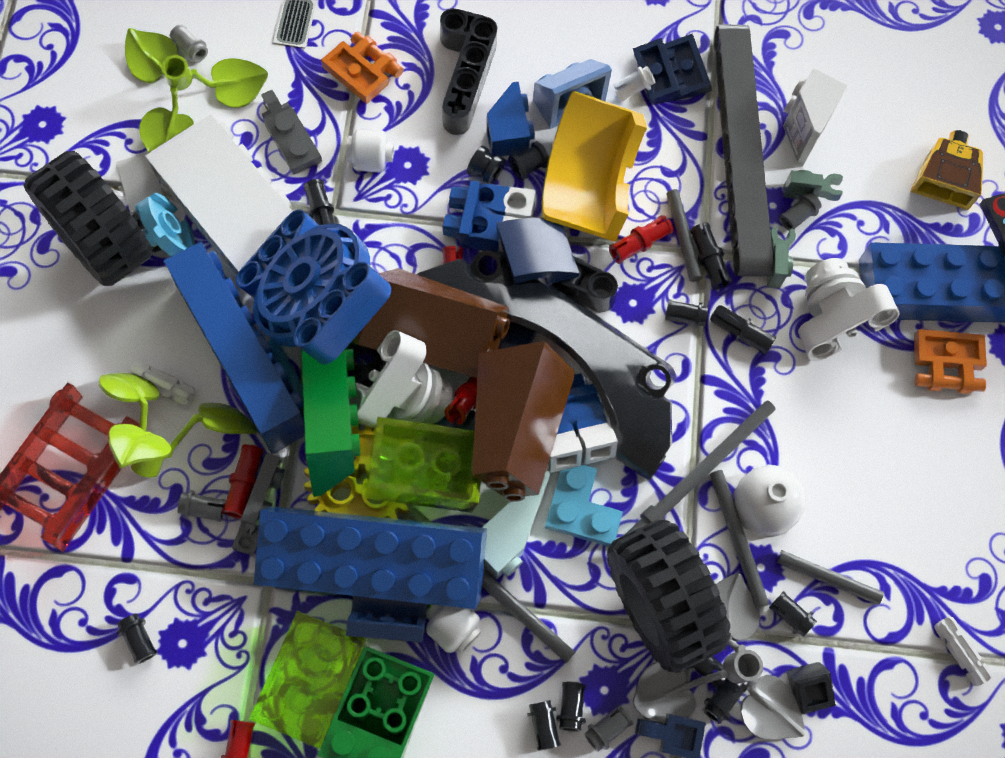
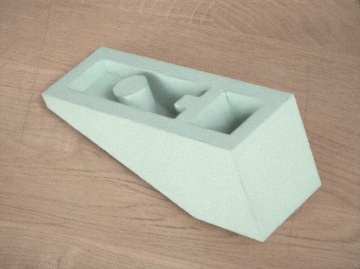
(509, 533)

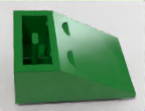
(377, 708)

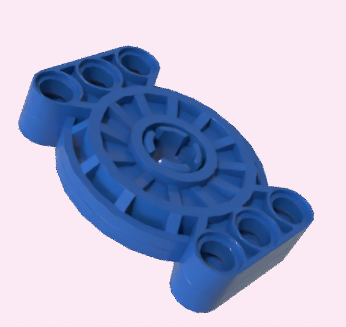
(313, 286)

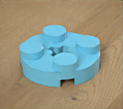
(163, 226)

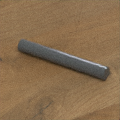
(684, 235)
(830, 577)

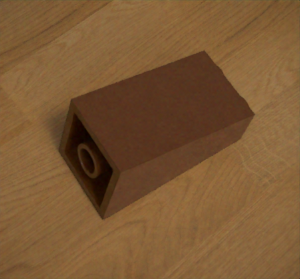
(446, 319)
(518, 416)

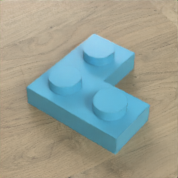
(575, 515)

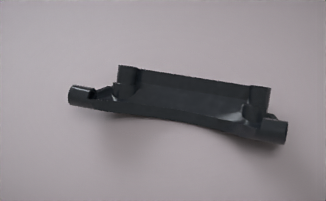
(609, 357)

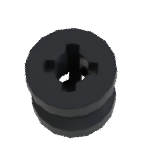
(486, 165)

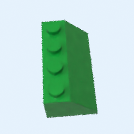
(329, 420)

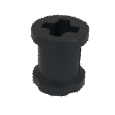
(528, 160)

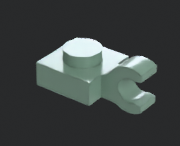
(806, 182)
(782, 262)

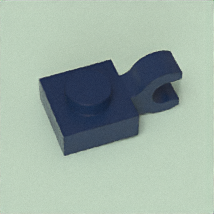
(678, 735)

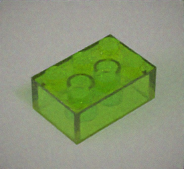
(422, 465)
(308, 680)

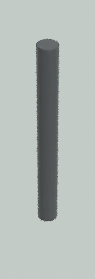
(739, 539)

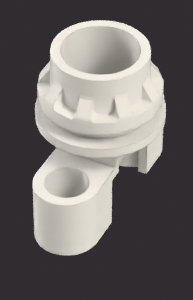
(840, 305)
(404, 385)

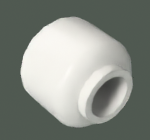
(369, 150)
(452, 627)

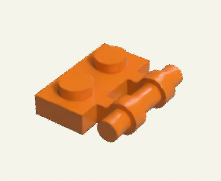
(357, 73)
(950, 350)

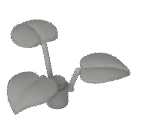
(769, 709)

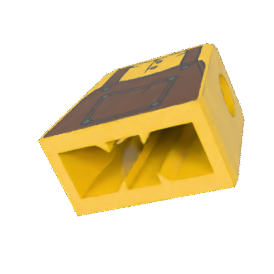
(951, 172)

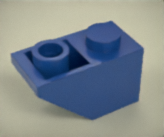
(507, 123)

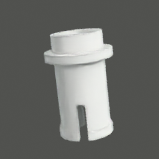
(634, 83)

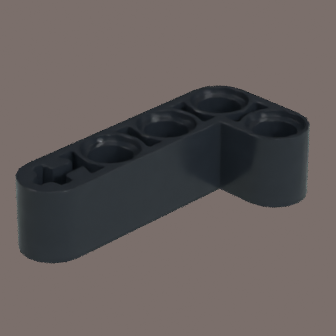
(472, 48)

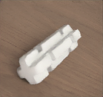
(166, 384)
(963, 651)

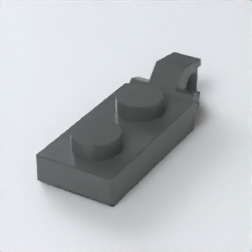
(289, 134)
(269, 477)

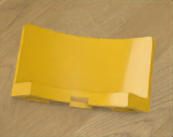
(589, 165)

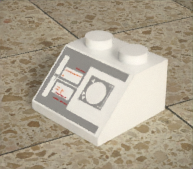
(810, 111)

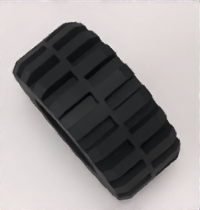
(88, 217)
(669, 595)

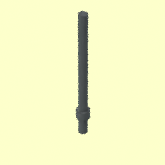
(705, 467)
(514, 606)

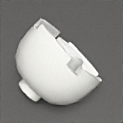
(770, 500)

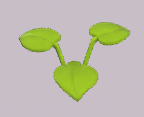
(155, 54)
(146, 450)

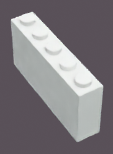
(220, 189)

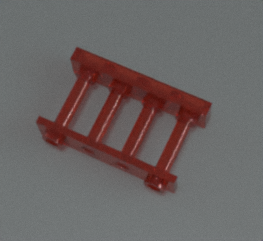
(81, 496)

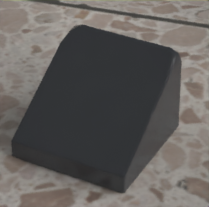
(811, 687)

